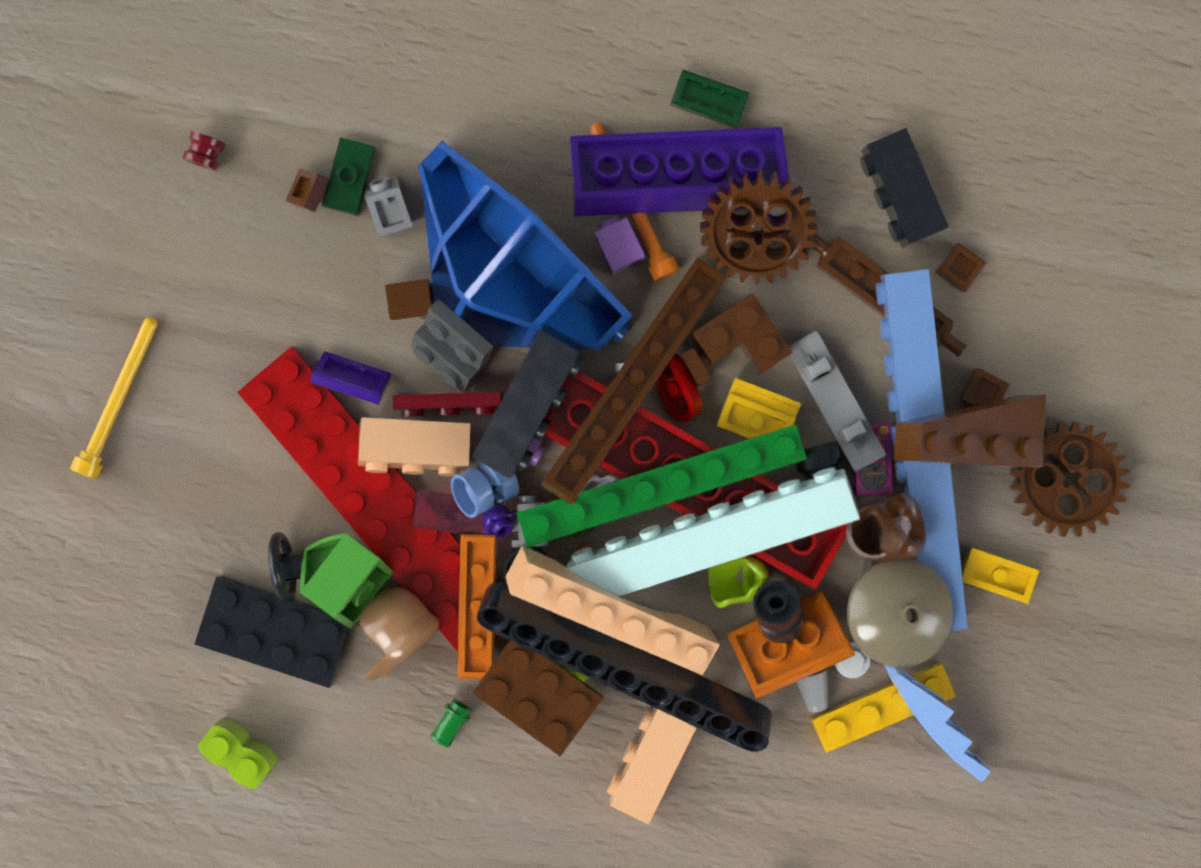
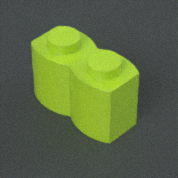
(232, 747)

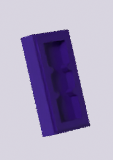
(351, 377)

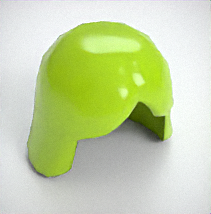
(727, 590)

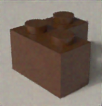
(747, 327)

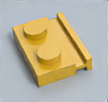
(755, 411)

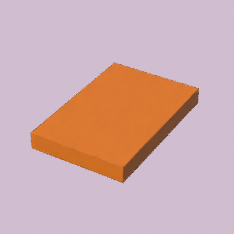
(776, 665)

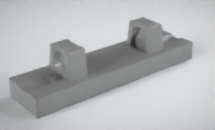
(836, 402)

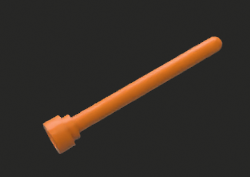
(661, 263)

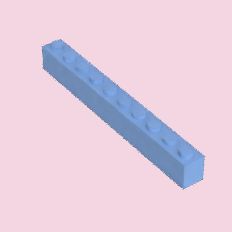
(917, 394)

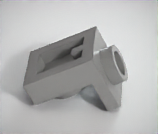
(387, 206)

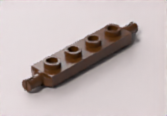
(860, 276)

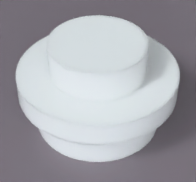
(854, 666)

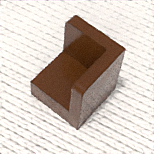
(409, 299)

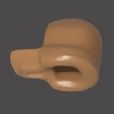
(398, 626)

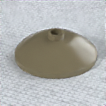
(880, 607)

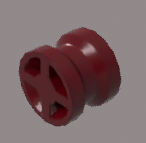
(203, 151)

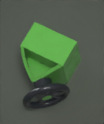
(333, 574)

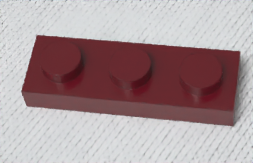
(447, 403)

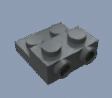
(451, 347)

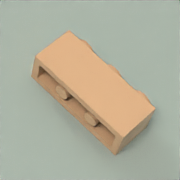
(413, 446)
(650, 764)

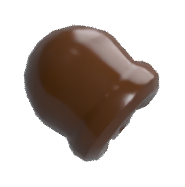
(888, 529)

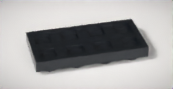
(272, 633)

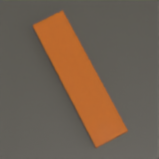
(477, 572)

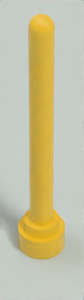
(89, 461)

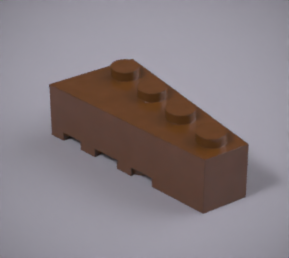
(986, 434)

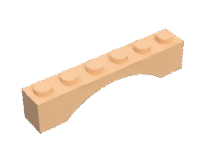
(571, 596)

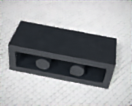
(903, 188)

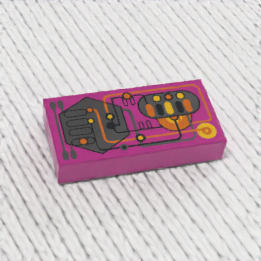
(877, 476)

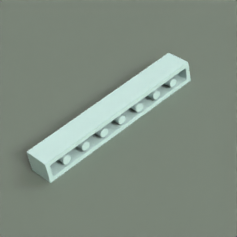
(719, 535)

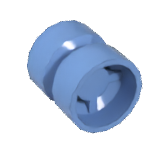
(481, 488)

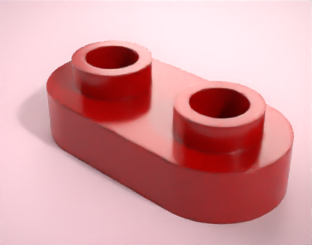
(679, 391)

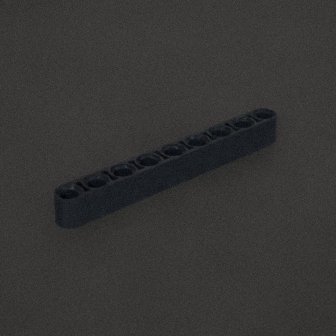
(627, 669)

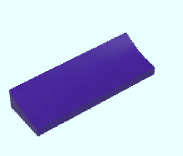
(668, 168)

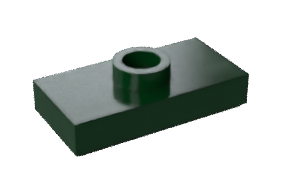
(709, 99)
(348, 176)

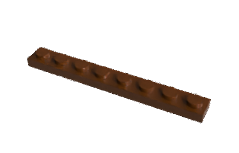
(633, 382)

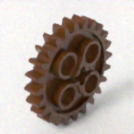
(759, 197)
(1095, 458)

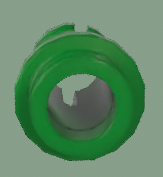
(451, 722)

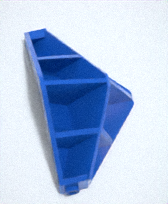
(505, 264)

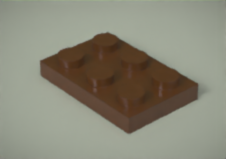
(538, 696)

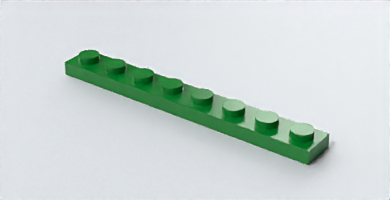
(662, 485)

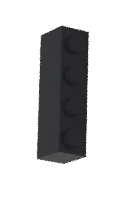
(528, 402)

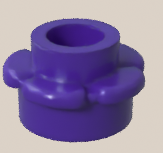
(498, 521)

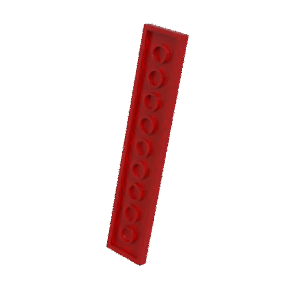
(376, 505)

